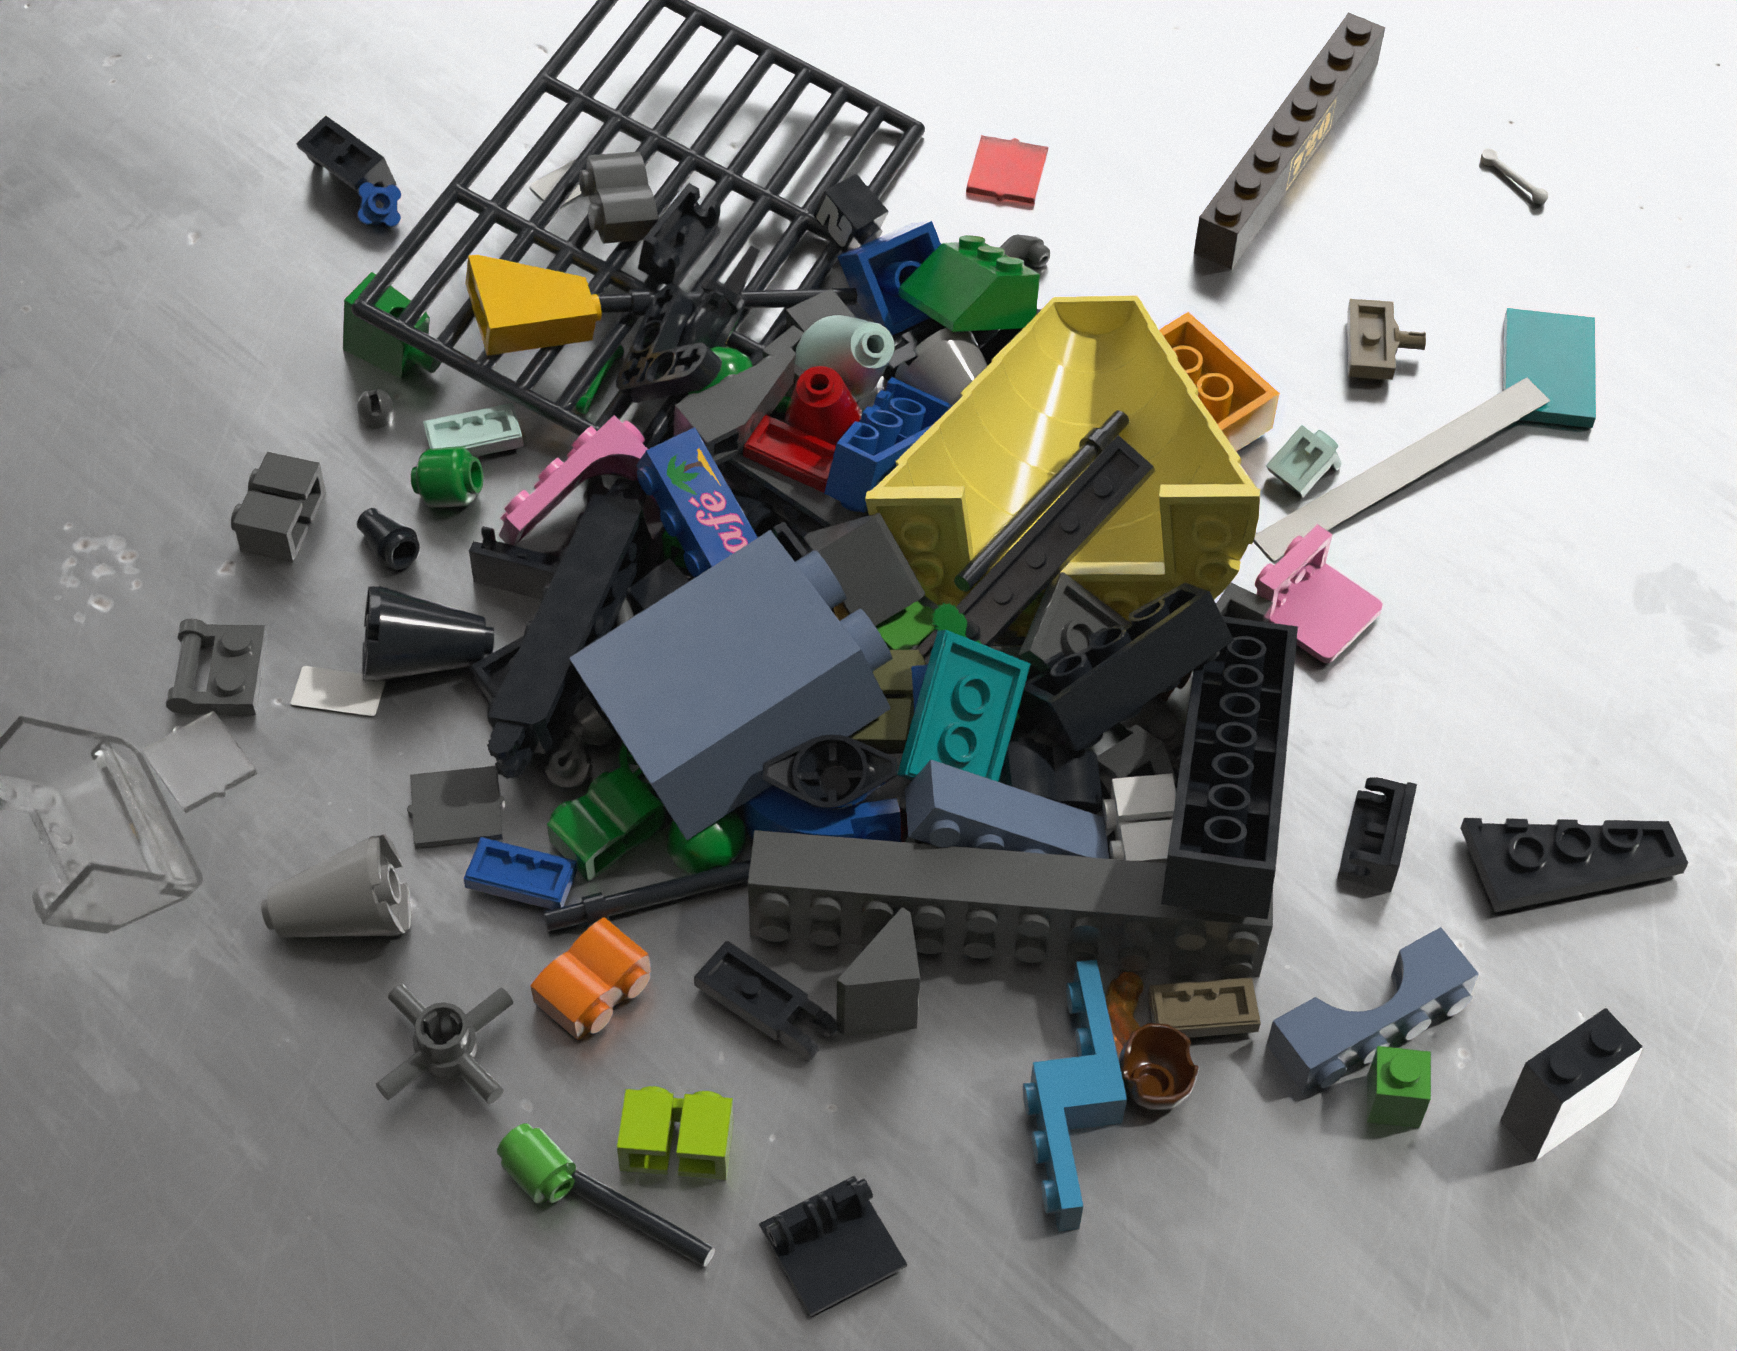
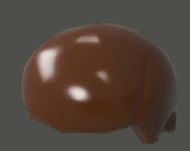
(1157, 1066)

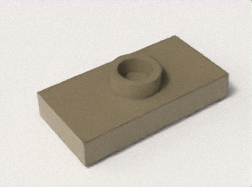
(1206, 1007)

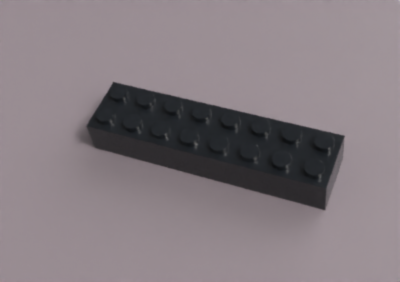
(1233, 774)

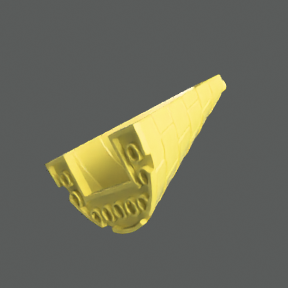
(1027, 420)

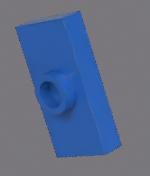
(520, 874)

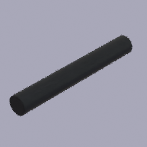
(642, 1218)

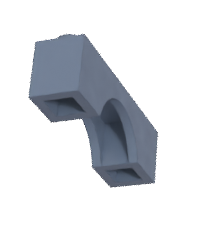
(1322, 1041)

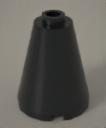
(419, 636)

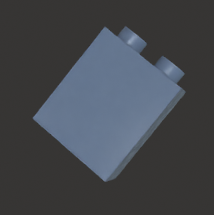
(735, 677)

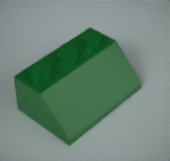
(973, 287)

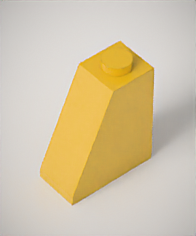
(529, 305)

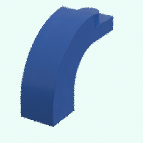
(781, 812)

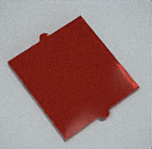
(1007, 169)

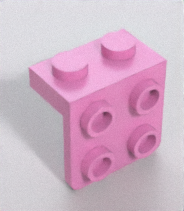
(1316, 597)

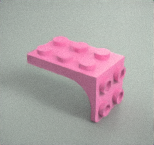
(610, 450)

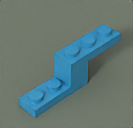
(1075, 1095)

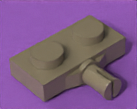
(1376, 339)

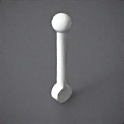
(1490, 157)

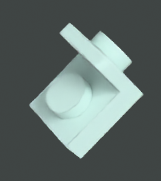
(1305, 459)

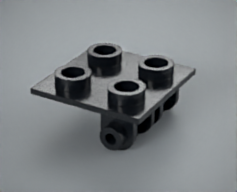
(833, 1244)

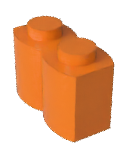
(592, 979)

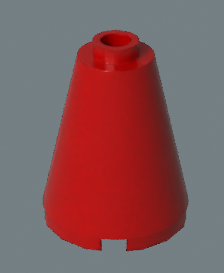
(822, 405)

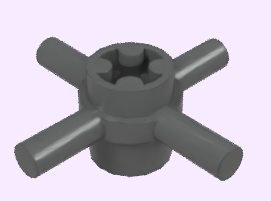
(459, 1040)

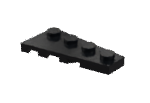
(1566, 859)

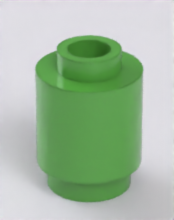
(536, 1163)

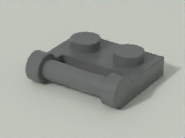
(233, 672)

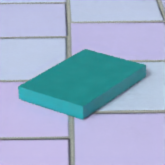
(1557, 358)
(965, 708)

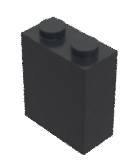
(1570, 1083)

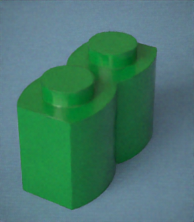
(605, 822)

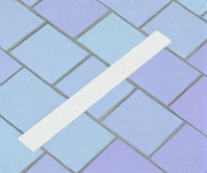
(1403, 466)

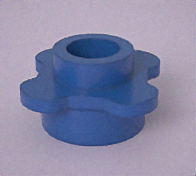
(370, 213)

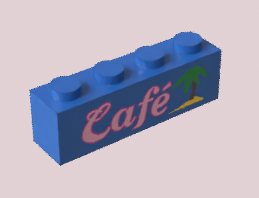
(694, 501)

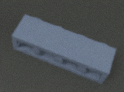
(975, 812)

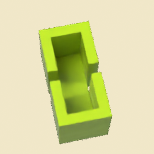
(649, 1128)

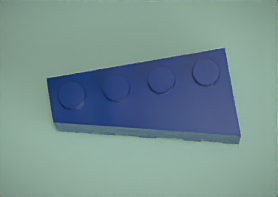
(879, 439)

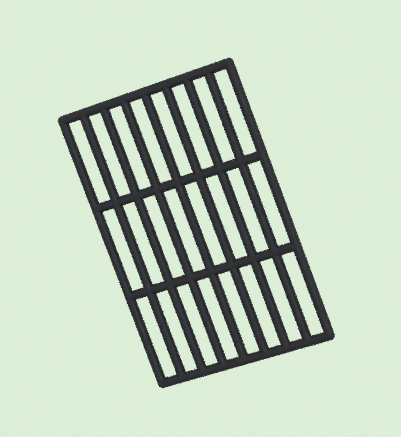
(651, 141)

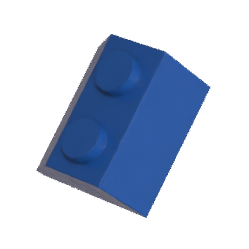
(883, 266)

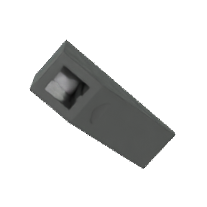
(736, 405)

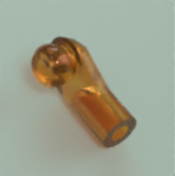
(1121, 1002)

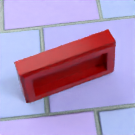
(790, 452)

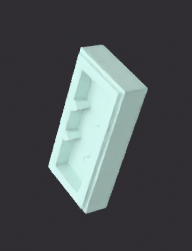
(478, 431)

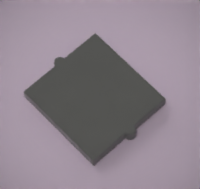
(455, 807)

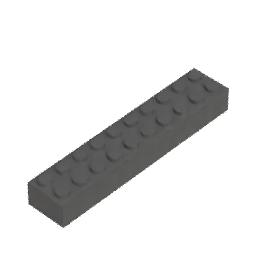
(992, 905)

